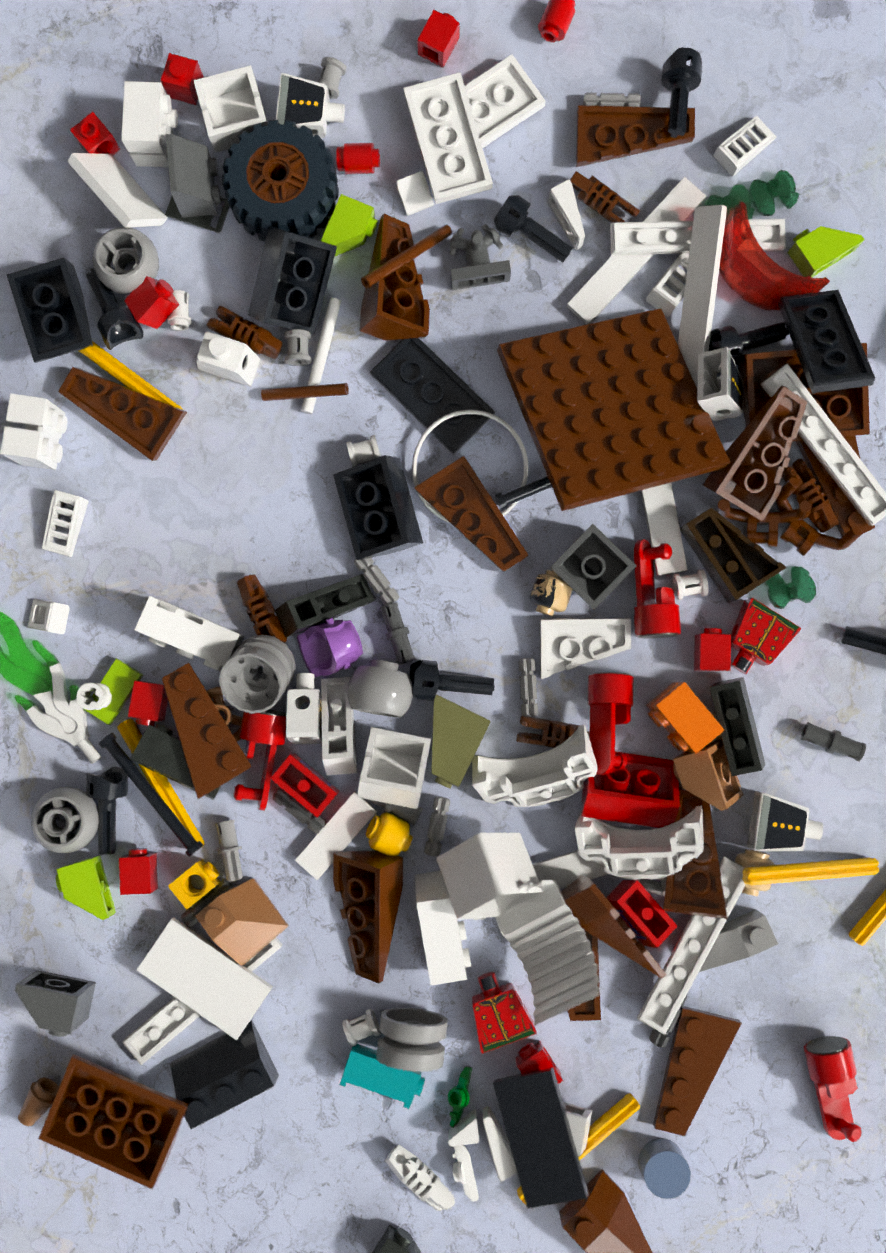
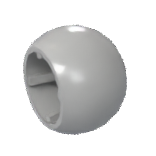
(116, 246)
(380, 689)
(44, 820)

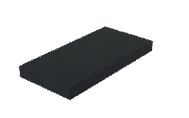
(826, 341)
(431, 391)
(540, 1138)

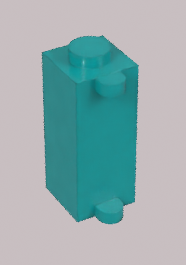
(368, 1073)

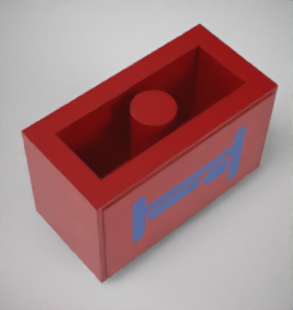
(305, 784)
(641, 913)

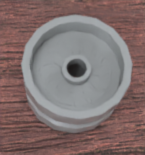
(412, 1039)

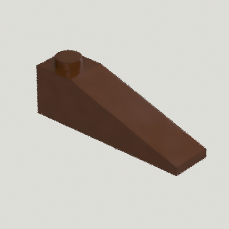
(395, 304)
(760, 455)
(371, 898)
(601, 920)
(604, 1220)

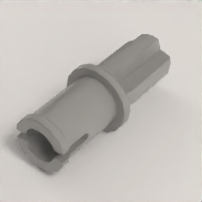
(229, 850)

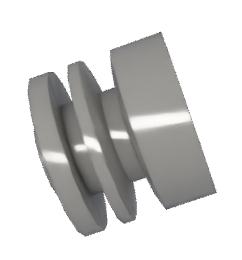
(249, 685)

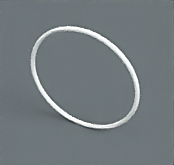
(463, 412)

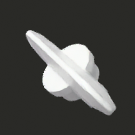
(464, 1172)

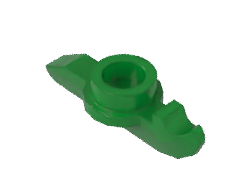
(459, 1096)

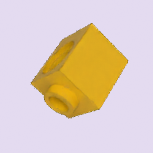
(186, 892)

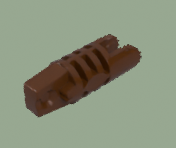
(601, 197)
(245, 331)
(821, 511)
(260, 608)
(552, 732)

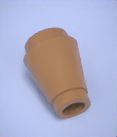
(38, 1101)

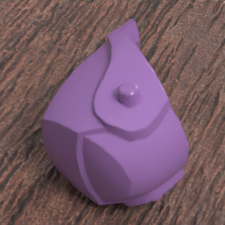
(330, 647)

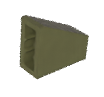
(455, 740)

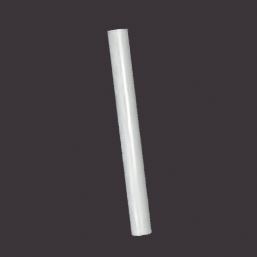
(322, 351)

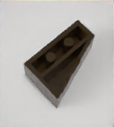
(728, 555)

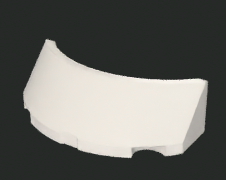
(539, 777)
(641, 852)

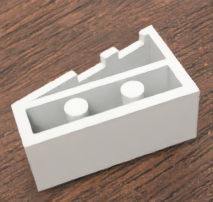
(188, 633)
(440, 930)

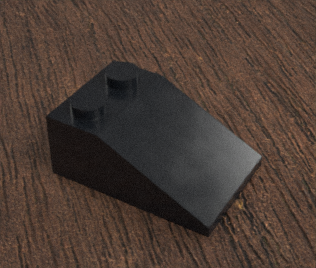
(51, 309)

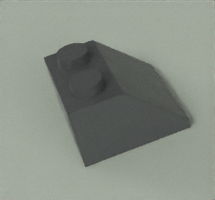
(192, 177)
(593, 566)
(56, 1001)

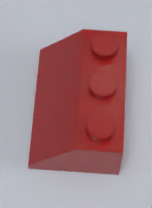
(638, 794)

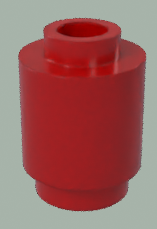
(556, 19)
(357, 158)

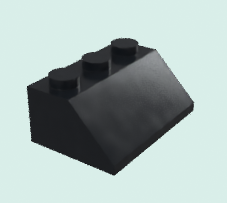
(291, 280)
(378, 508)
(222, 1075)

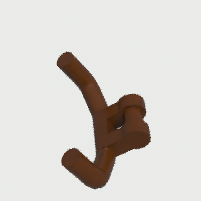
(771, 519)
(804, 535)

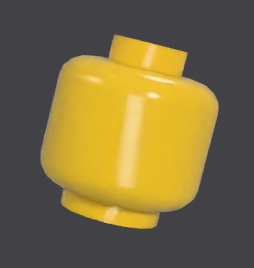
(389, 834)

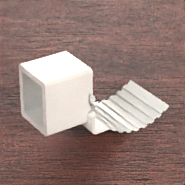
(497, 879)

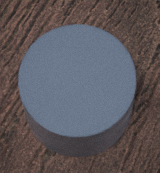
(664, 1168)

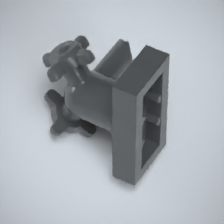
(479, 269)

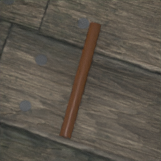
(406, 256)

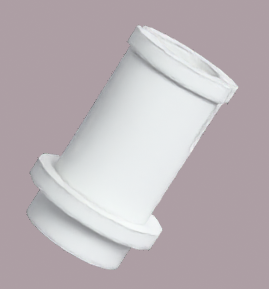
(180, 316)

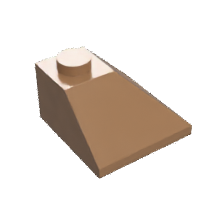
(708, 775)
(242, 921)

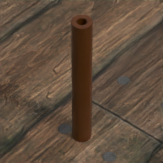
(305, 392)

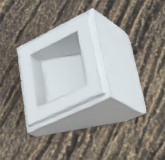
(414, 193)
(48, 616)
(465, 1131)

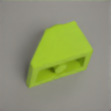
(350, 225)
(822, 248)
(87, 886)

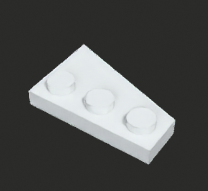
(576, 641)

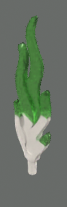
(48, 685)

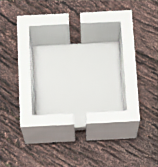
(232, 105)
(146, 121)
(39, 441)
(394, 768)

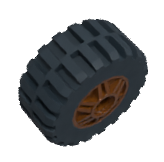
(280, 180)

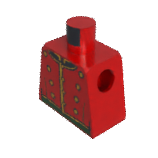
(759, 635)
(500, 1014)

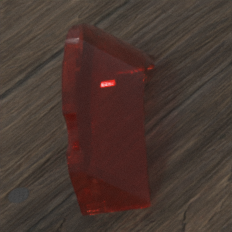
(752, 271)

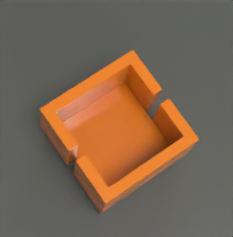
(684, 718)

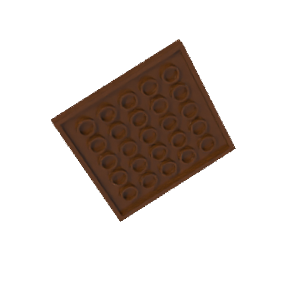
(611, 408)

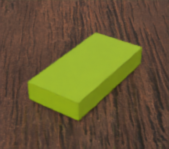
(120, 681)

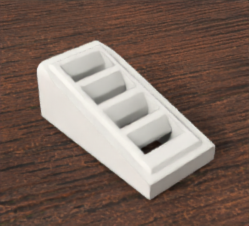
(726, 156)
(565, 208)
(661, 295)
(56, 509)
(499, 1146)

